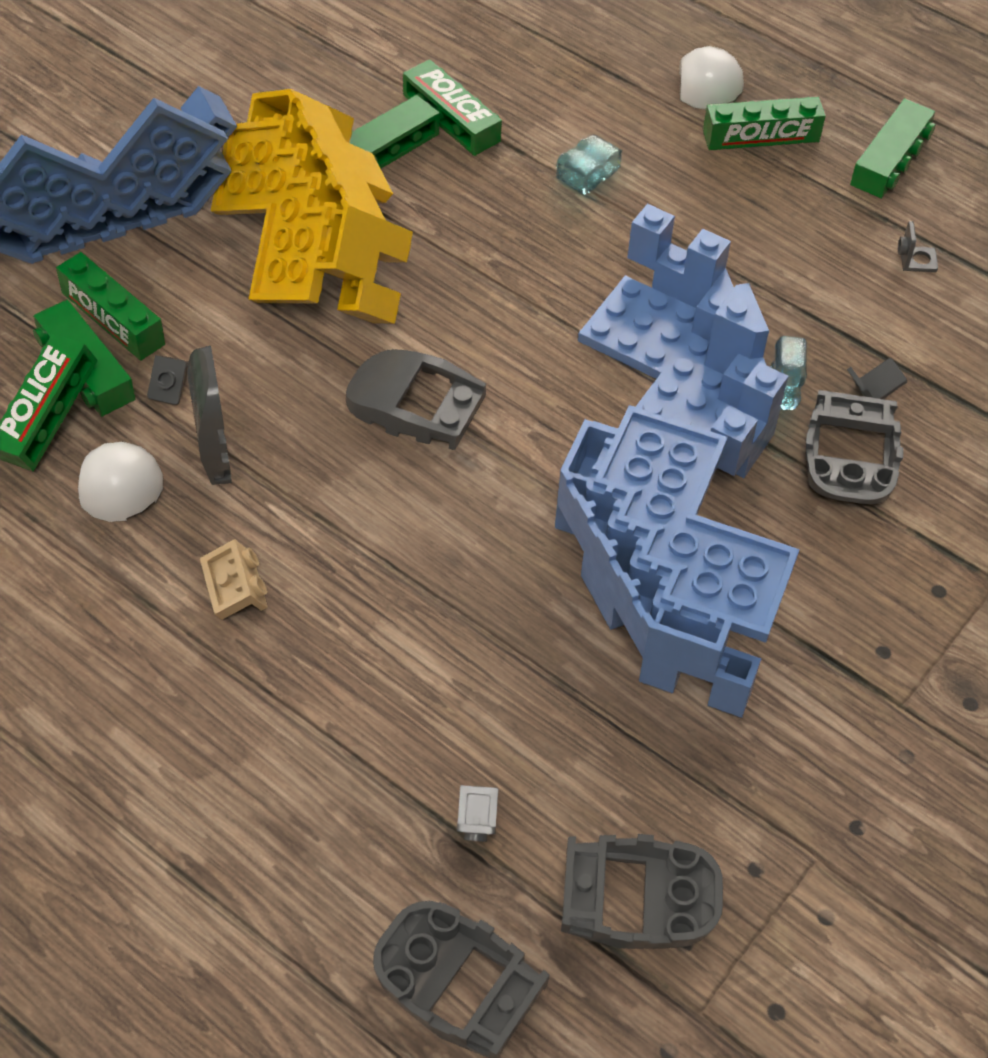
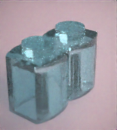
(588, 163)
(791, 359)

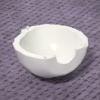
(709, 77)
(118, 481)

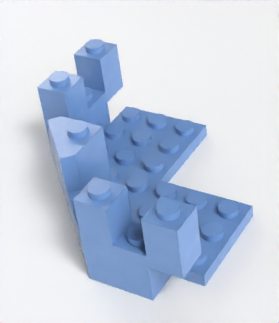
(155, 172)
(694, 339)
(660, 565)

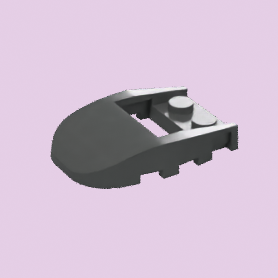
(384, 381)
(208, 415)
(848, 478)
(679, 891)
(424, 954)

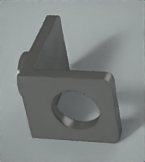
(907, 250)
(167, 379)
(880, 380)

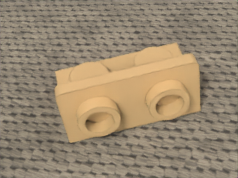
(233, 579)

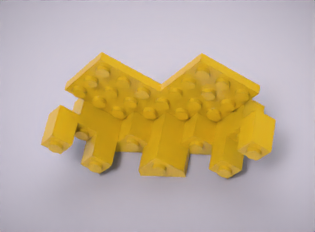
(317, 205)

